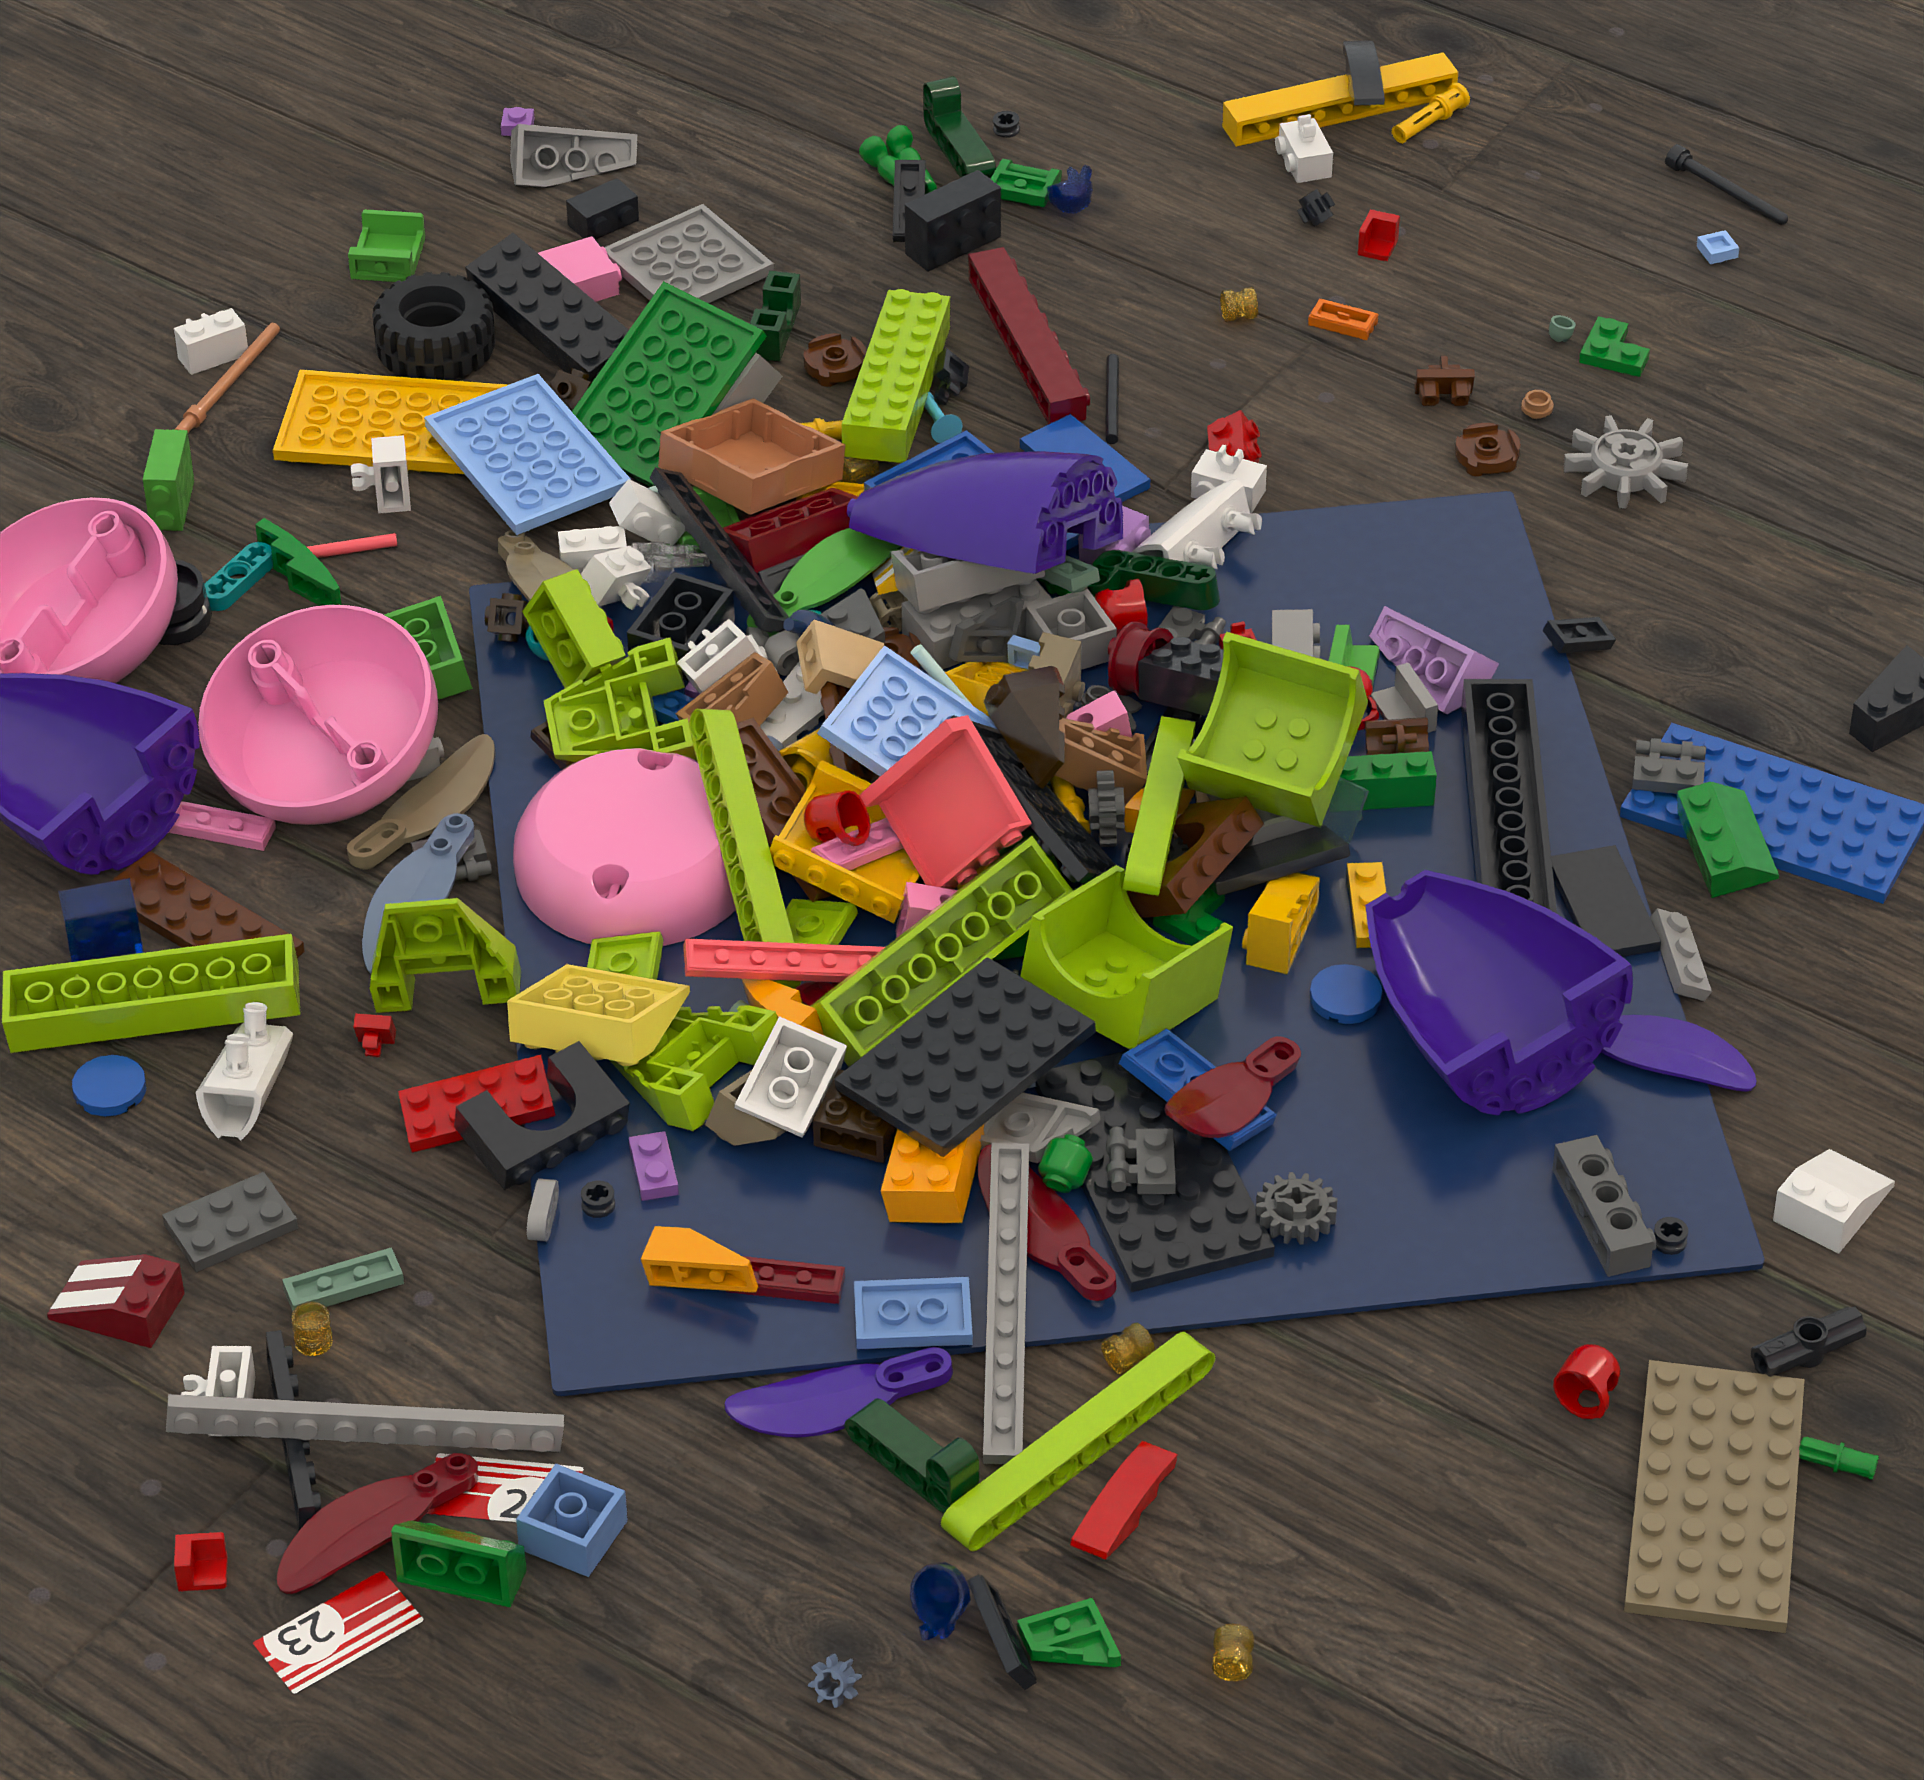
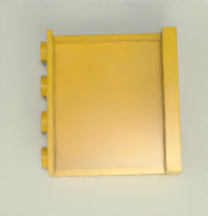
(872, 886)

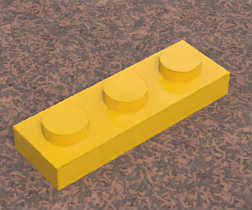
(1364, 885)

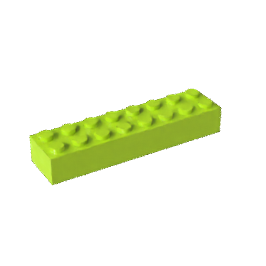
(896, 376)
(940, 949)
(149, 992)

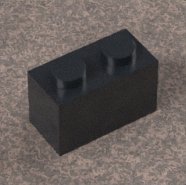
(602, 210)

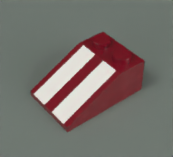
(121, 1297)

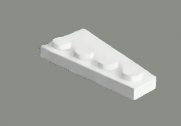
(795, 712)

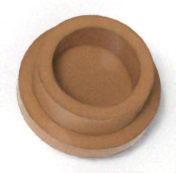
(1537, 404)

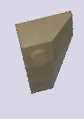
(734, 1124)

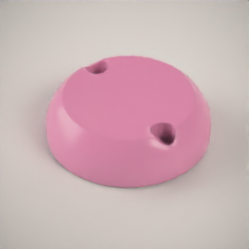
(84, 590)
(319, 714)
(623, 849)

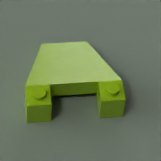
(618, 708)
(434, 939)
(696, 1055)

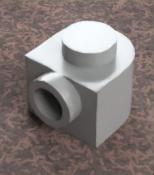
(783, 651)

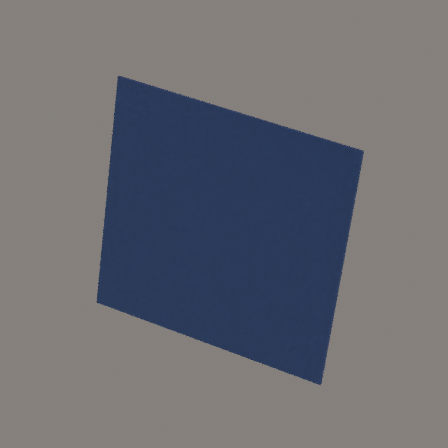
(1424, 1185)

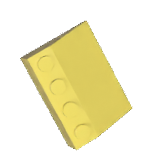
(604, 1010)

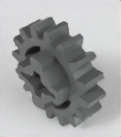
(1106, 808)
(1296, 1208)

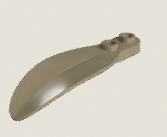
(527, 563)
(416, 814)

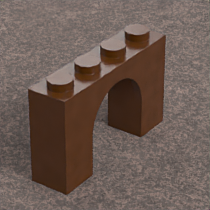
(1214, 837)

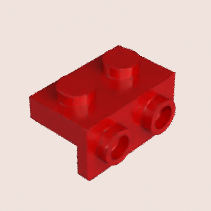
(1235, 433)

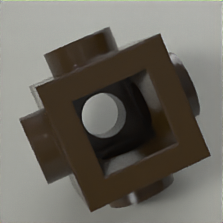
(570, 386)
(497, 617)

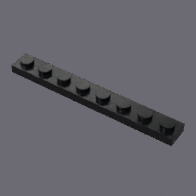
(720, 550)

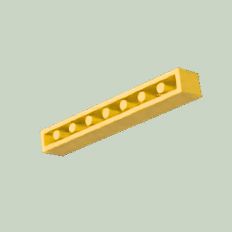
(1330, 103)

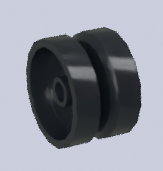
(192, 608)

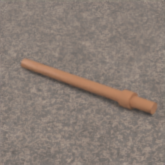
(197, 413)

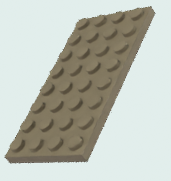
(1715, 1497)

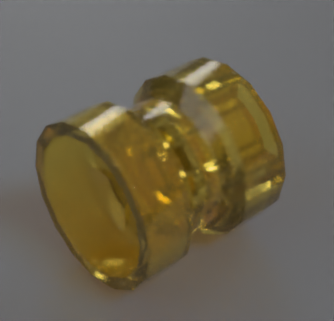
(1239, 304)
(312, 1328)
(1127, 1348)
(1232, 1655)

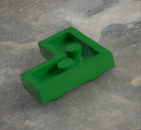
(1607, 351)
(1196, 922)

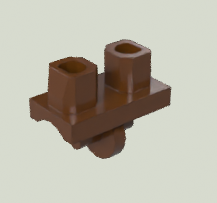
(1444, 380)
(1396, 736)

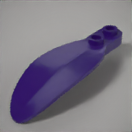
(1680, 1051)
(827, 1398)

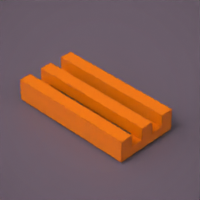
(1343, 319)

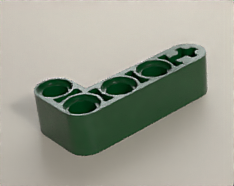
(953, 130)
(1162, 579)
(913, 1457)

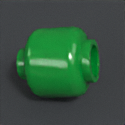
(1065, 1163)

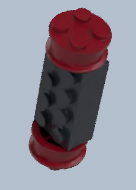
(1164, 668)

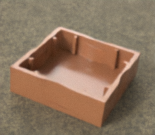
(752, 456)

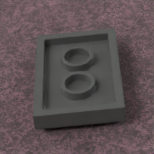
(230, 1221)

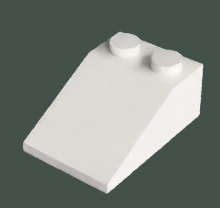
(791, 1077)
(1829, 1199)

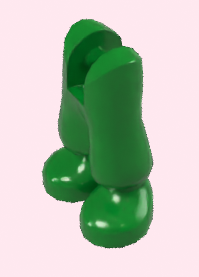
(897, 147)

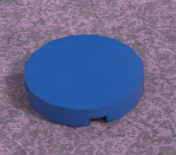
(1346, 993)
(109, 1085)

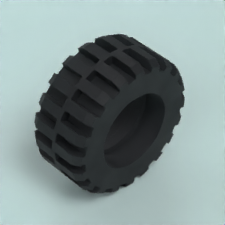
(434, 327)

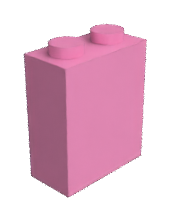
(587, 267)

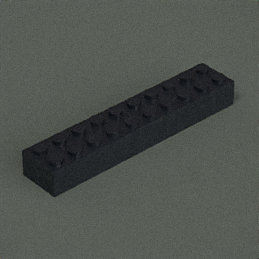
(1507, 788)

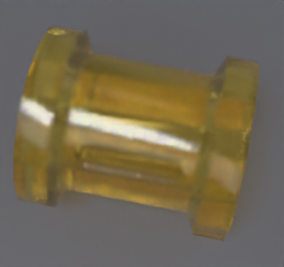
(857, 468)

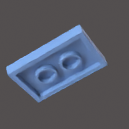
(913, 1313)

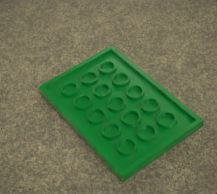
(664, 374)

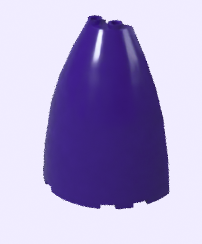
(996, 508)
(92, 767)
(1496, 989)

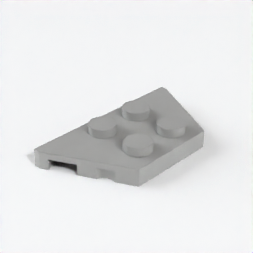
(1037, 1121)

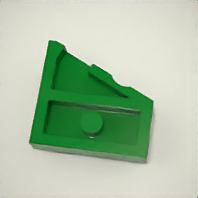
(1070, 1636)

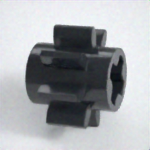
(1315, 207)

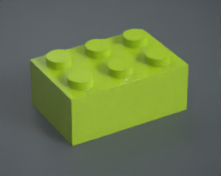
(572, 628)

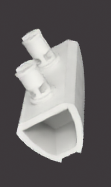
(1204, 527)
(243, 1074)

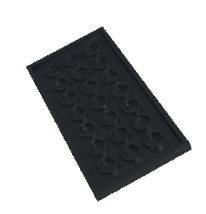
(1159, 1236)

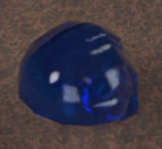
(1073, 194)
(939, 1598)

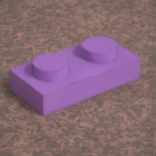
(653, 1166)

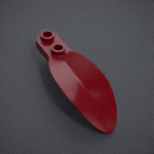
(1235, 1092)
(1057, 1236)
(365, 1518)

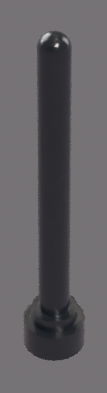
(1680, 159)

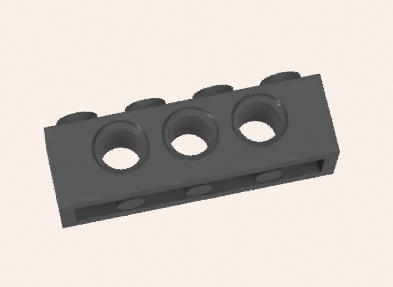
(1603, 1205)

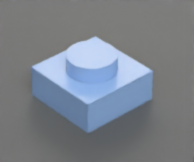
(1717, 247)
(1021, 651)

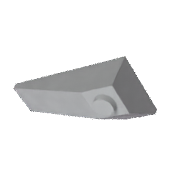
(560, 155)

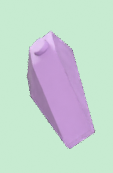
(1434, 657)

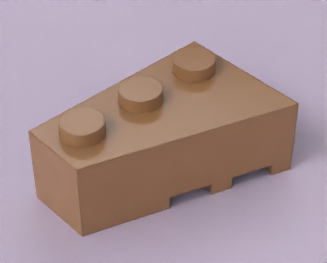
(747, 691)
(1102, 751)

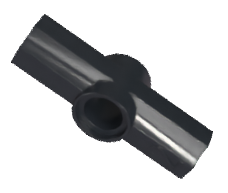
(1808, 1341)

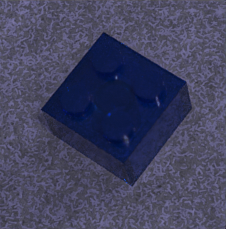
(101, 921)

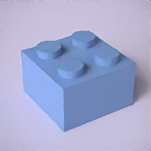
(572, 1520)

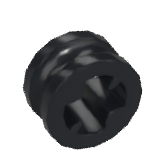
(1006, 124)
(606, 1202)
(1670, 1227)

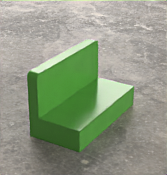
(1360, 656)

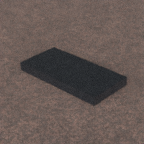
(1281, 858)
(1605, 900)

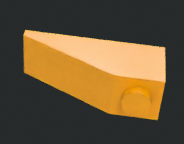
(693, 1261)

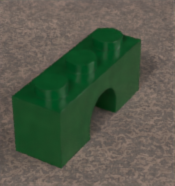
(778, 312)

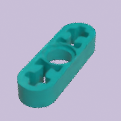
(251, 561)

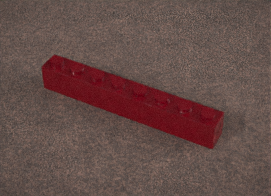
(1027, 335)

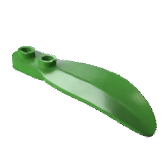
(830, 570)

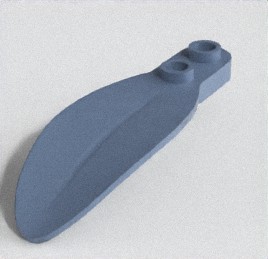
(421, 875)

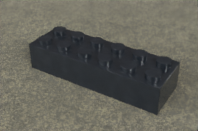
(546, 307)

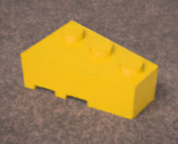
(1280, 921)

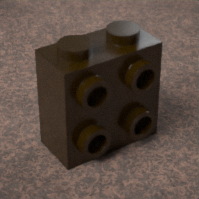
(851, 1128)

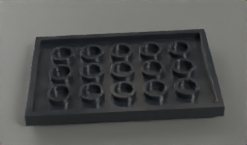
(1051, 820)
(965, 1056)

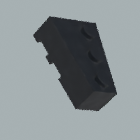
(1891, 703)

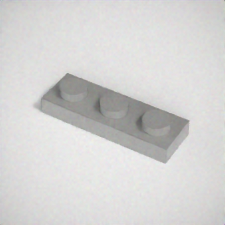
(1681, 955)

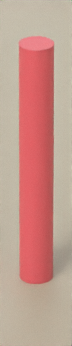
(354, 546)

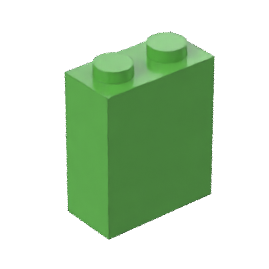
(168, 479)

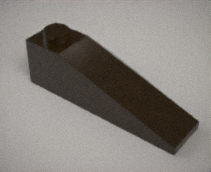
(1028, 717)

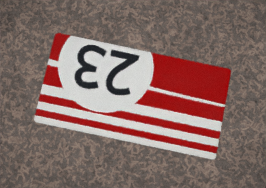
(500, 1491)
(338, 1632)

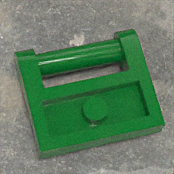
(1024, 182)

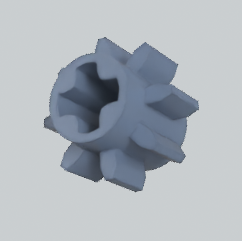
(831, 1690)

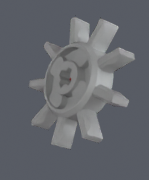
(1626, 461)

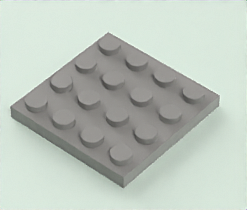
(692, 254)

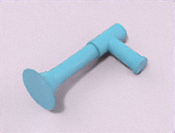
(944, 425)

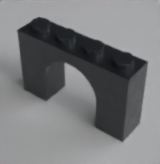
(518, 1153)

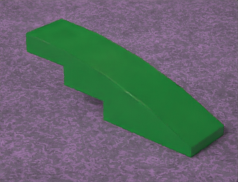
(304, 571)

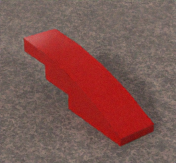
(1123, 1499)

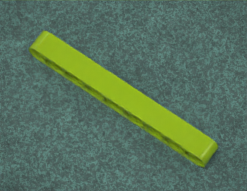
(1158, 808)
(739, 828)
(1077, 1441)

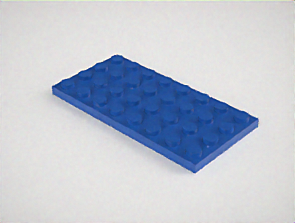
(1809, 818)

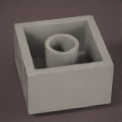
(1077, 618)

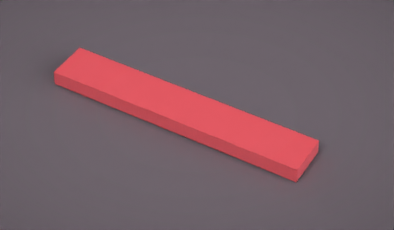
(774, 960)

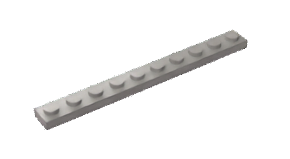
(1006, 1303)
(364, 1423)

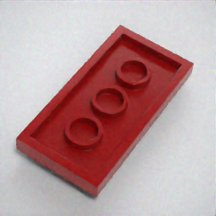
(516, 1086)

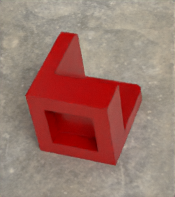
(1378, 235)
(200, 1561)

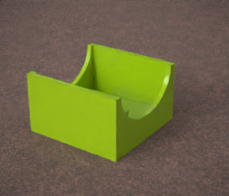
(1276, 730)
(1118, 969)

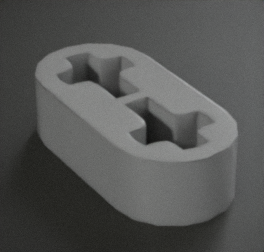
(542, 1210)

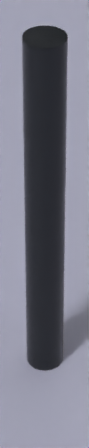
(1112, 398)

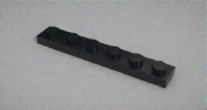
(300, 1473)

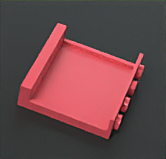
(949, 804)

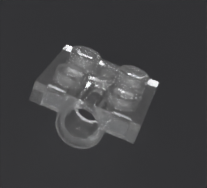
(669, 557)

